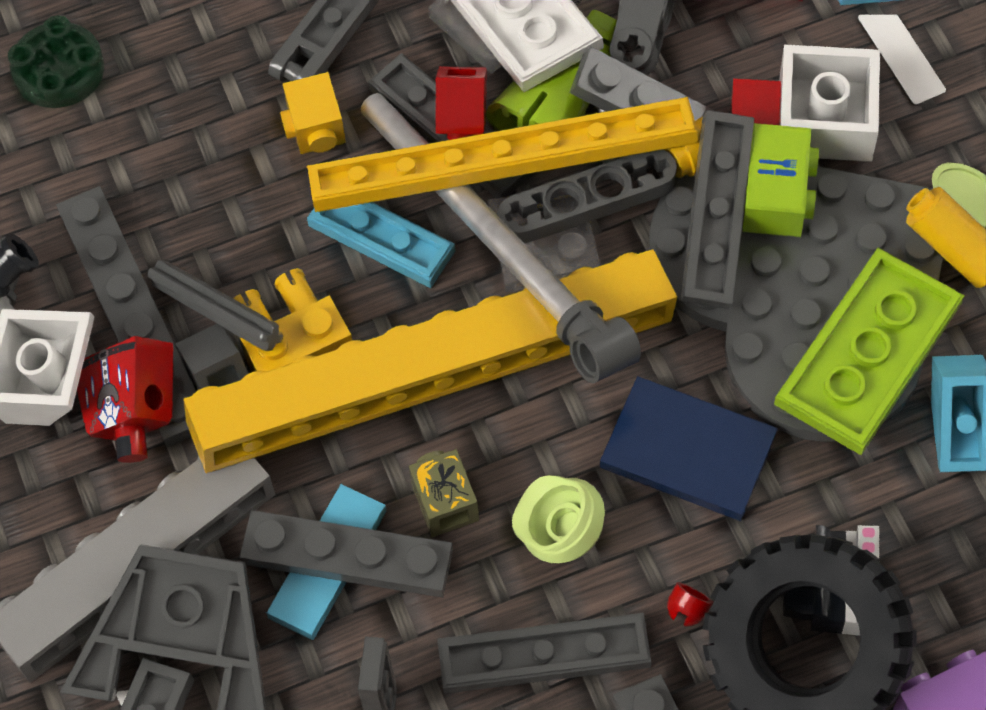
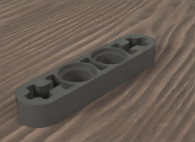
(590, 203)

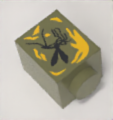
(443, 492)

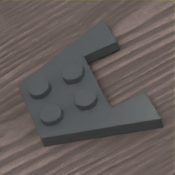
(178, 610)

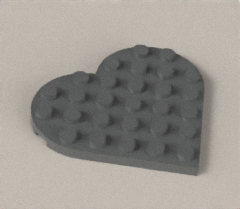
(795, 283)

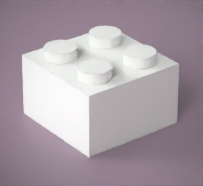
(833, 95)

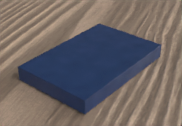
(688, 448)

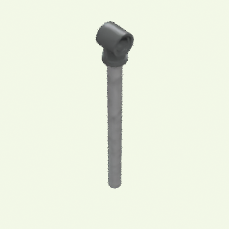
(595, 344)

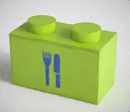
(778, 180)

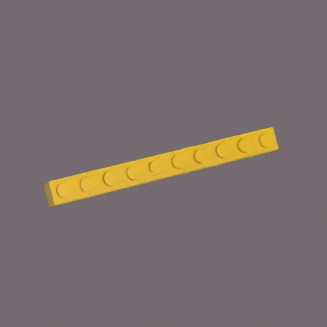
(412, 364)

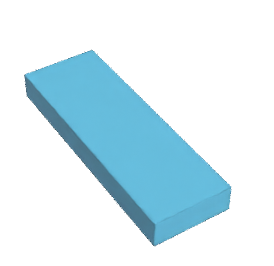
(387, 239)
(306, 599)

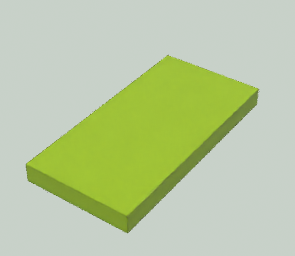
(869, 350)

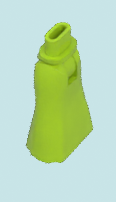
(551, 98)

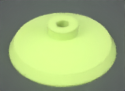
(965, 186)

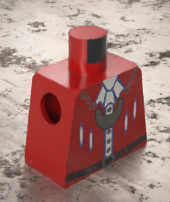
(127, 393)

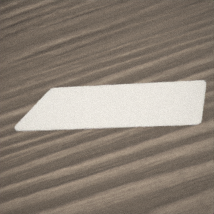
(903, 56)

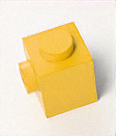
(312, 114)

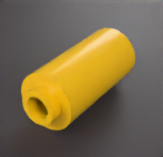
(950, 232)

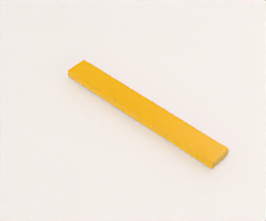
(502, 154)

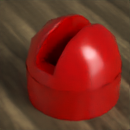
(688, 602)

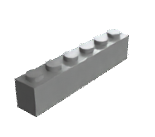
(69, 598)

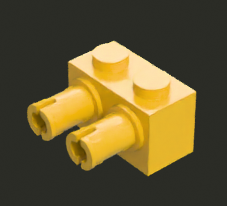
(309, 330)

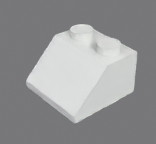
(40, 363)

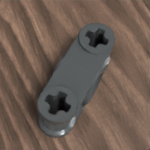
(641, 24)

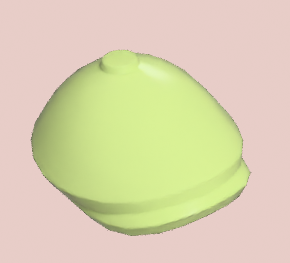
(559, 518)

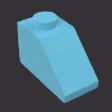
(959, 412)

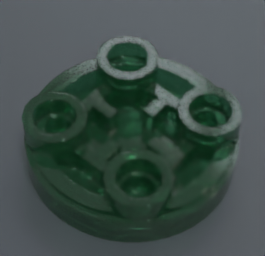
(56, 63)

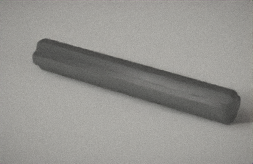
(215, 305)

